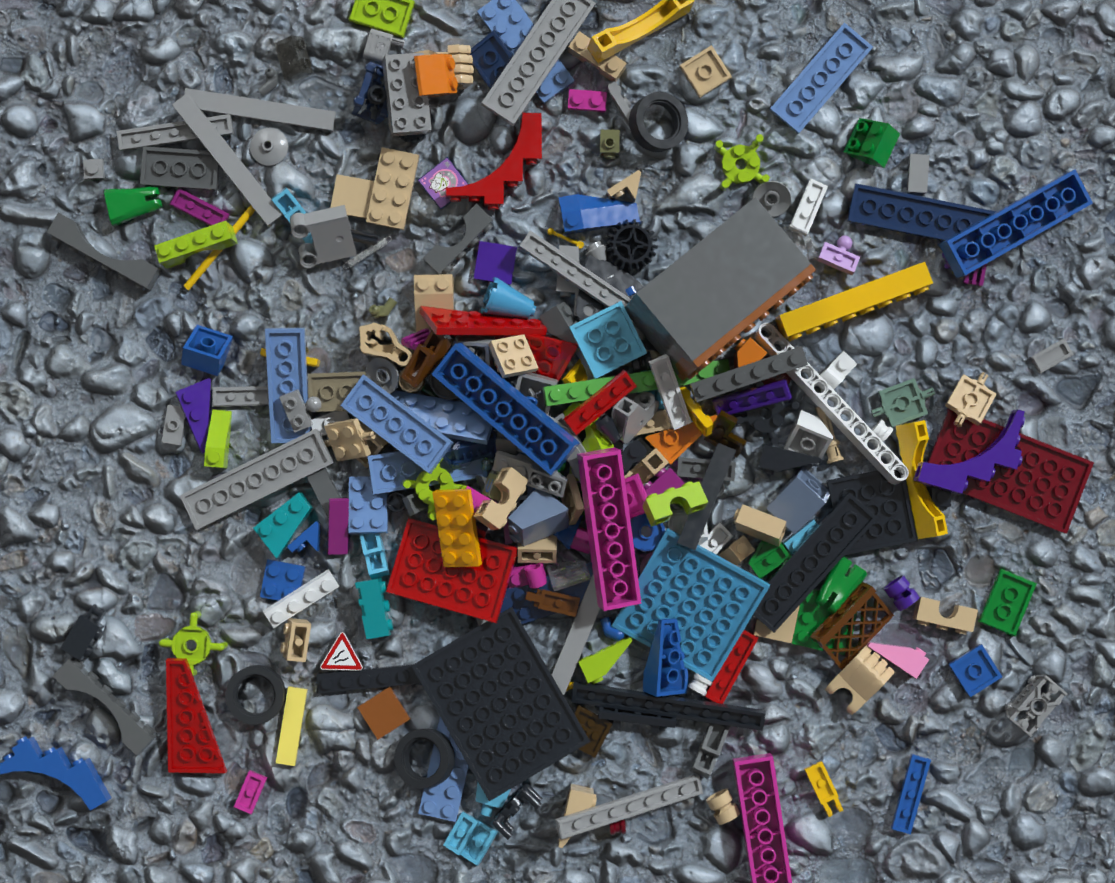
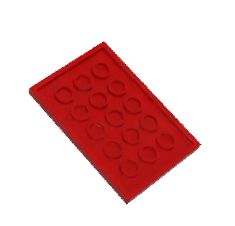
(465, 590)

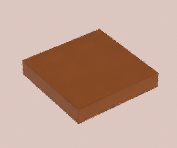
(383, 712)

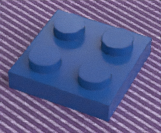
(281, 579)
(975, 670)

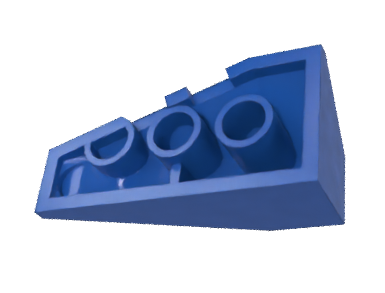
(592, 213)
(665, 664)

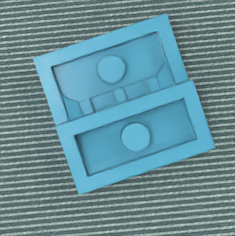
(470, 838)

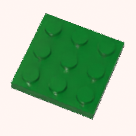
(810, 618)

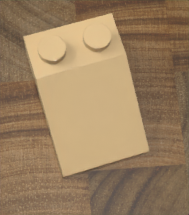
(432, 292)
(578, 800)

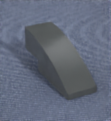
(709, 749)

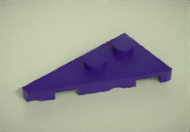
(195, 406)

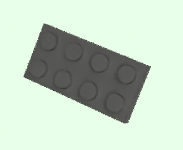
(179, 168)

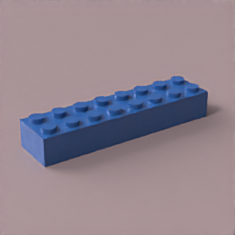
(1015, 223)
(505, 408)

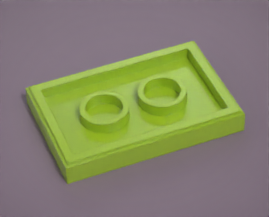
(383, 15)

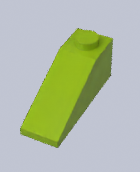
(218, 439)
(601, 662)

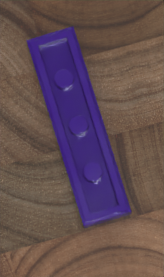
(753, 398)

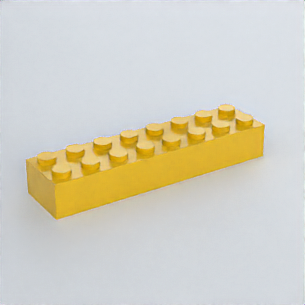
(855, 300)

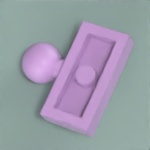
(838, 256)

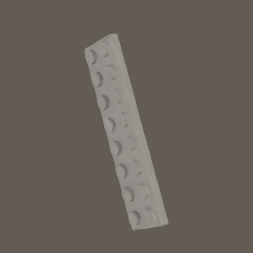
(536, 58)
(256, 479)

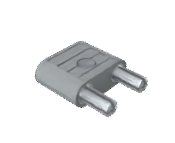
(379, 45)

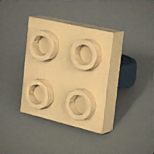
(512, 357)

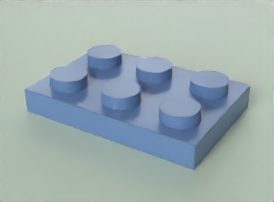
(366, 510)

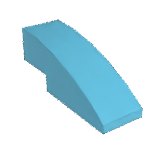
(288, 206)
(374, 555)

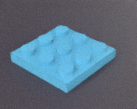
(608, 340)

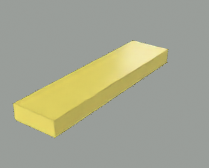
(291, 726)

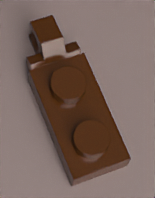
(554, 602)

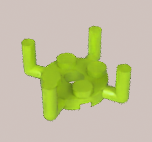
(744, 153)
(422, 483)
(195, 633)

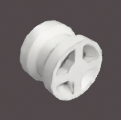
(882, 430)
(700, 684)

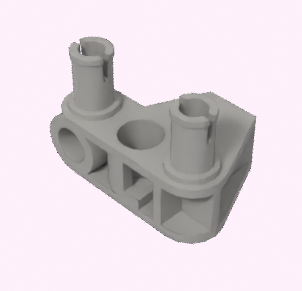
(633, 413)

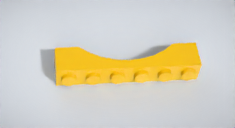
(618, 38)
(927, 517)

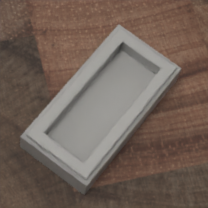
(918, 173)
(1051, 355)

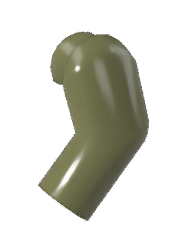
(382, 310)

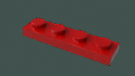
(600, 402)
(731, 668)

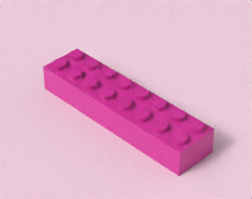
(609, 528)
(762, 819)

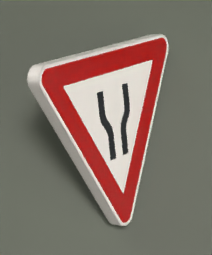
(341, 656)

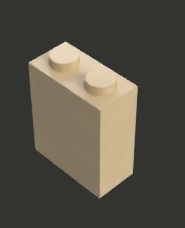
(760, 525)

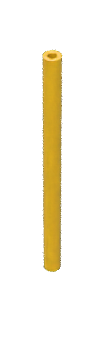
(213, 255)

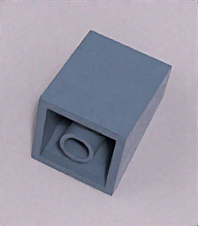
(798, 500)
(537, 518)

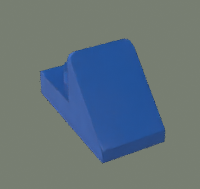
(311, 535)

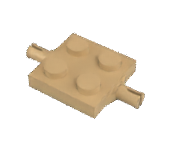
(970, 399)
(348, 439)

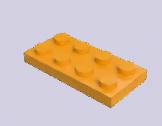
(457, 528)

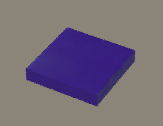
(495, 261)

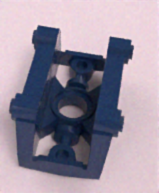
(358, 101)
(469, 451)

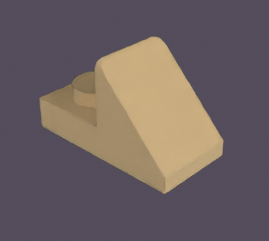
(630, 184)
(737, 551)

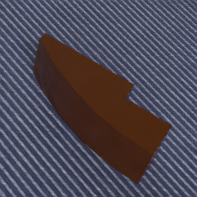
(426, 358)

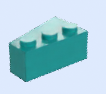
(282, 525)
(374, 608)

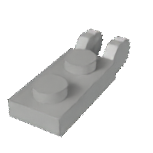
(621, 103)

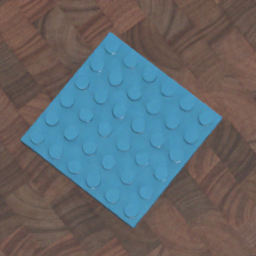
(704, 595)

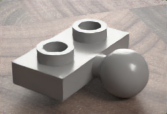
(298, 410)

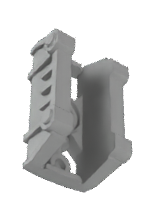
(1028, 697)

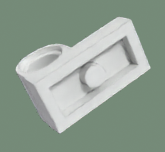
(838, 369)

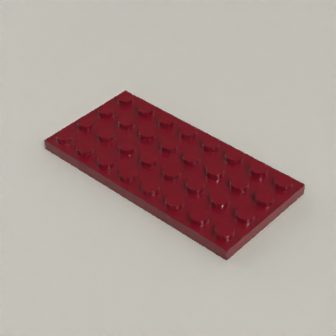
(1042, 487)

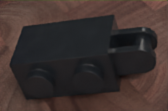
(84, 634)

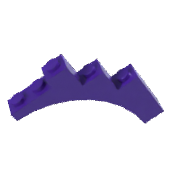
(981, 467)

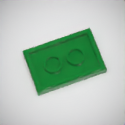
(1007, 602)

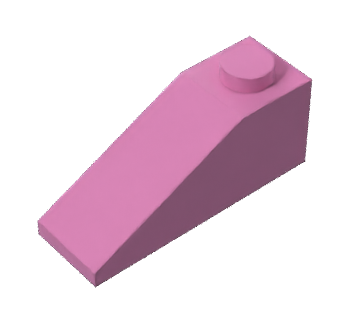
(906, 658)

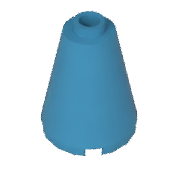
(507, 301)

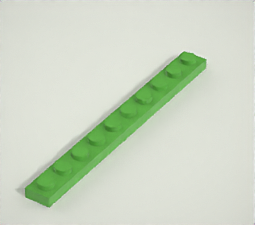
(644, 381)

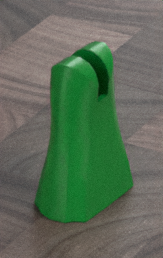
(130, 203)
(840, 584)

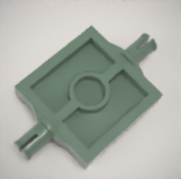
(903, 402)

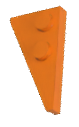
(674, 442)

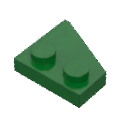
(768, 558)

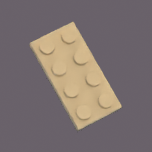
(392, 188)

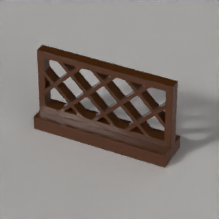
(844, 616)

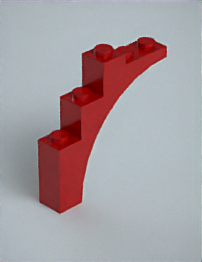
(491, 188)

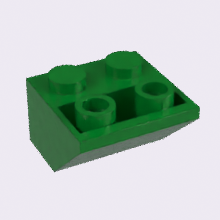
(872, 142)

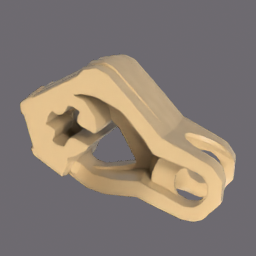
(462, 60)
(373, 349)
(862, 677)

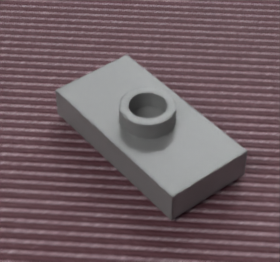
(174, 425)

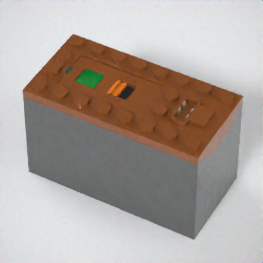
(719, 289)

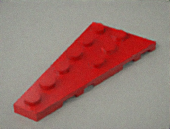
(474, 323)
(549, 353)
(189, 731)

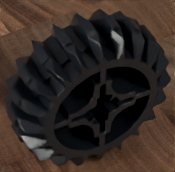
(623, 244)

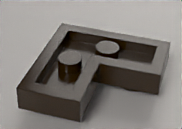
(722, 433)
(595, 729)

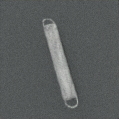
(367, 252)

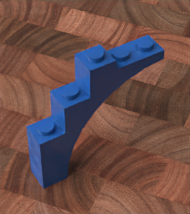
(81, 777)

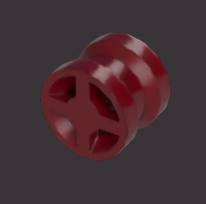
(618, 827)

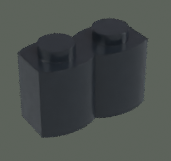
(632, 453)

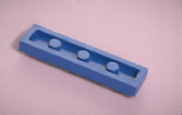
(910, 793)

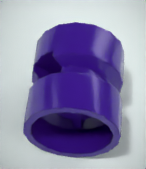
(901, 586)

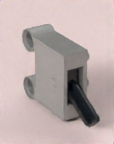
(330, 234)

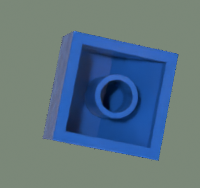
(206, 350)

